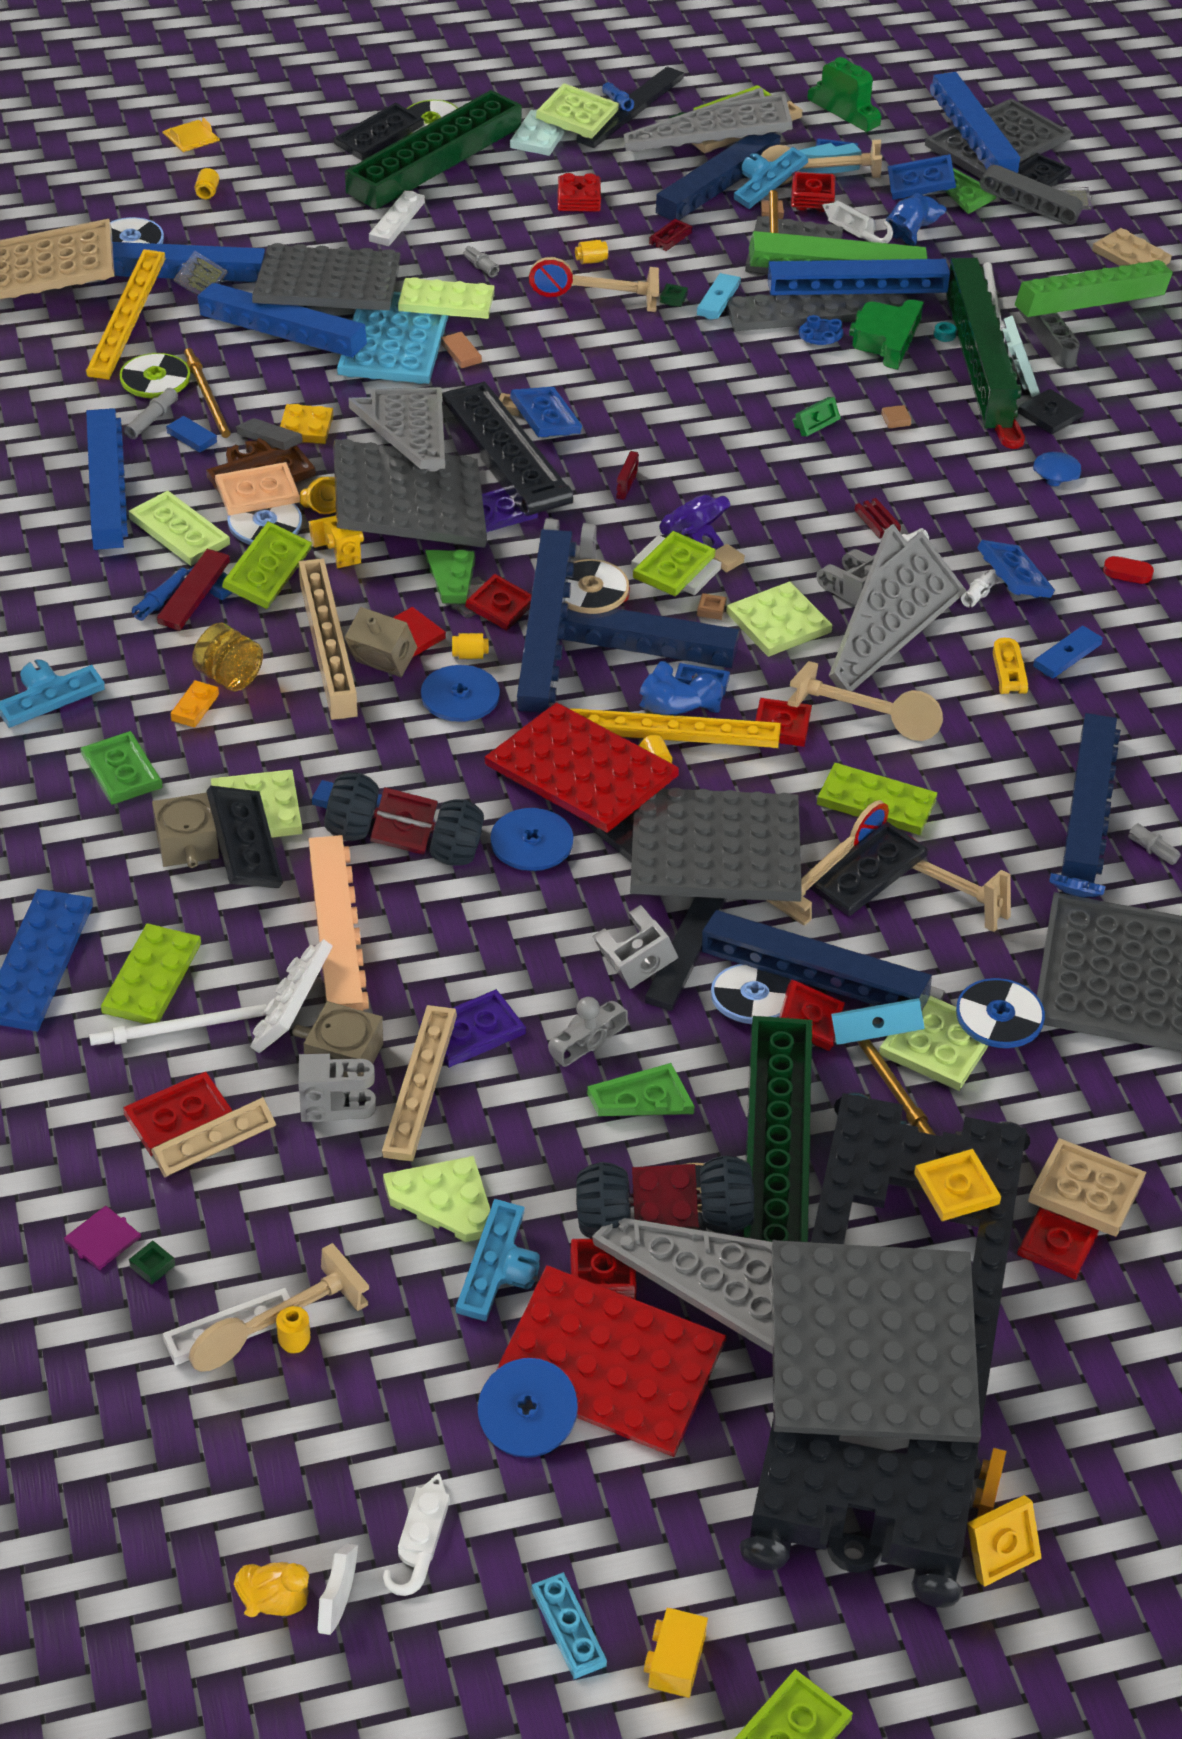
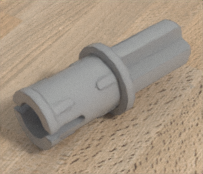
(481, 261)
(1154, 844)

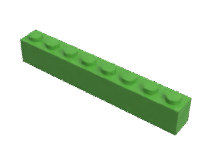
(788, 247)
(1093, 288)

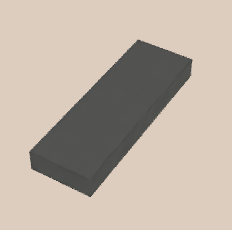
(272, 434)

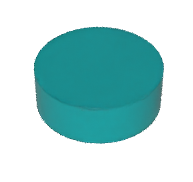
(945, 331)

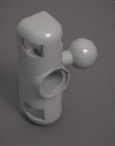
(587, 1029)

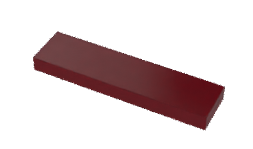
(193, 589)

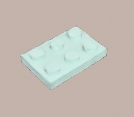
(536, 135)
(1019, 354)

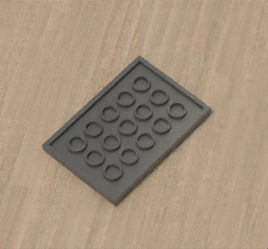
(1022, 127)

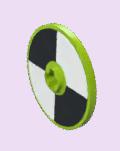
(431, 110)
(153, 373)

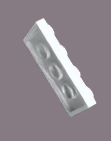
(290, 995)

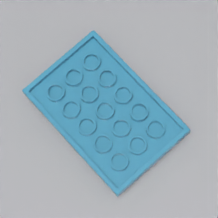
(397, 346)

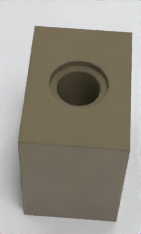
(381, 642)
(185, 830)
(343, 1034)

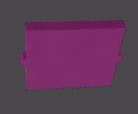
(102, 1237)

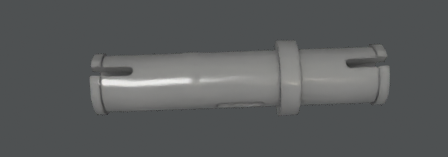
(156, 408)

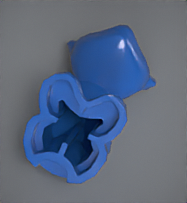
(912, 214)
(670, 696)

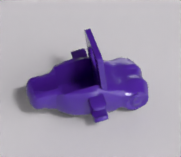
(695, 519)

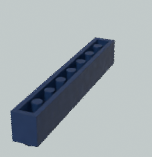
(711, 177)
(545, 621)
(654, 636)
(1090, 798)
(813, 961)

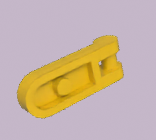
(1009, 666)

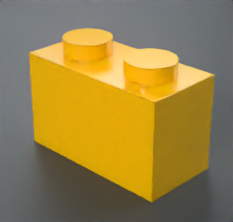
(677, 1652)

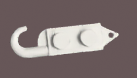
(855, 222)
(420, 1535)

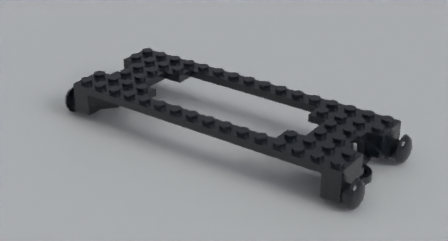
(917, 1495)

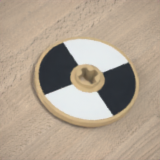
(596, 587)

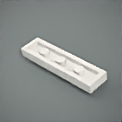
(396, 218)
(182, 1338)

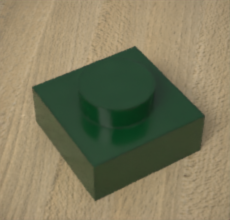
(673, 295)
(152, 1262)

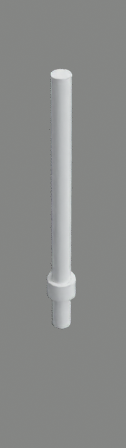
(988, 272)
(121, 1034)

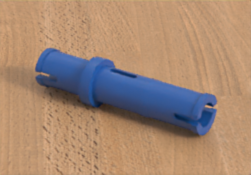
(618, 96)
(155, 599)

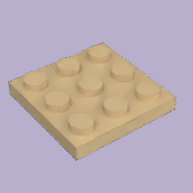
(1087, 1187)

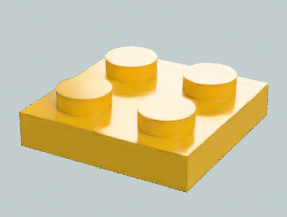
(310, 421)
(957, 1185)
(1004, 1540)

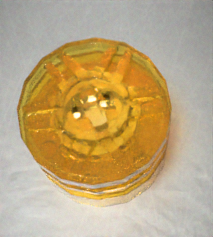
(227, 656)

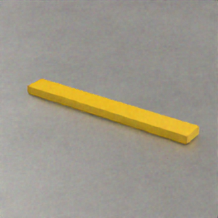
(125, 314)
(687, 728)

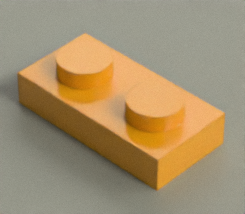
(194, 703)
(991, 1473)

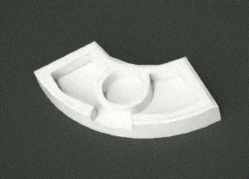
(338, 1588)

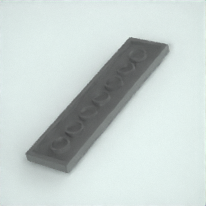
(792, 310)

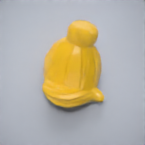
(320, 495)
(273, 1588)

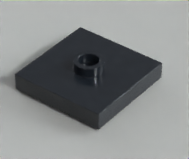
(1051, 411)

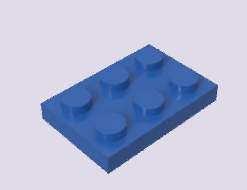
(921, 177)
(546, 411)
(1015, 569)

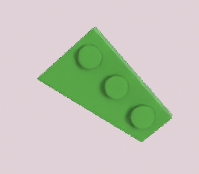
(968, 193)
(451, 573)
(642, 1093)

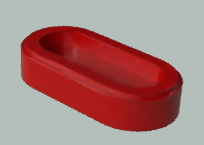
(1011, 437)
(1128, 570)

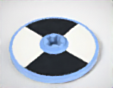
(136, 231)
(249, 524)
(748, 992)

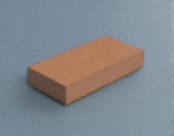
(461, 350)

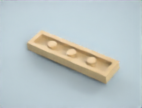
(213, 1137)

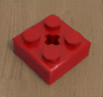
(812, 190)
(579, 193)
(590, 1261)

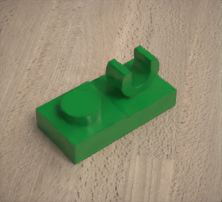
(817, 416)

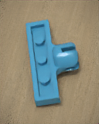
(767, 175)
(48, 691)
(497, 1262)

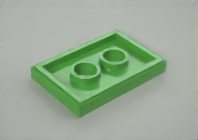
(121, 767)

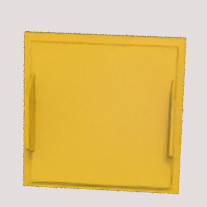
(191, 135)

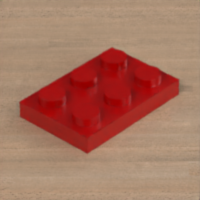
(176, 1110)

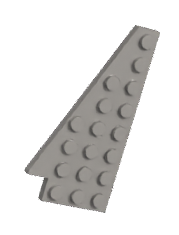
(729, 118)
(408, 420)
(899, 598)
(710, 1270)

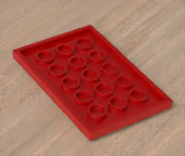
(581, 766)
(627, 1360)

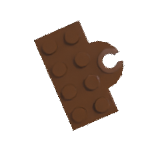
(261, 454)

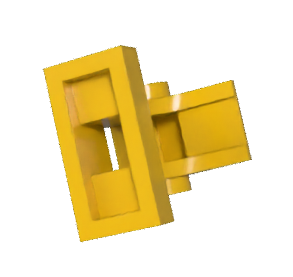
(343, 541)

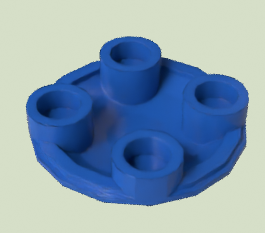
(821, 331)
(1057, 467)
(1076, 886)

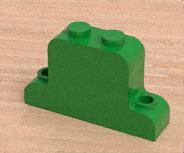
(847, 94)
(886, 330)

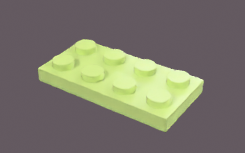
(446, 298)
(178, 527)

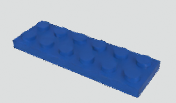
(40, 956)

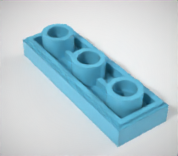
(718, 296)
(897, 1019)
(574, 1640)

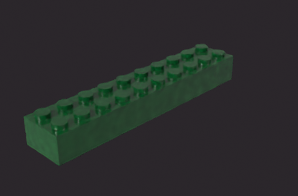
(433, 149)
(982, 343)
(779, 1127)

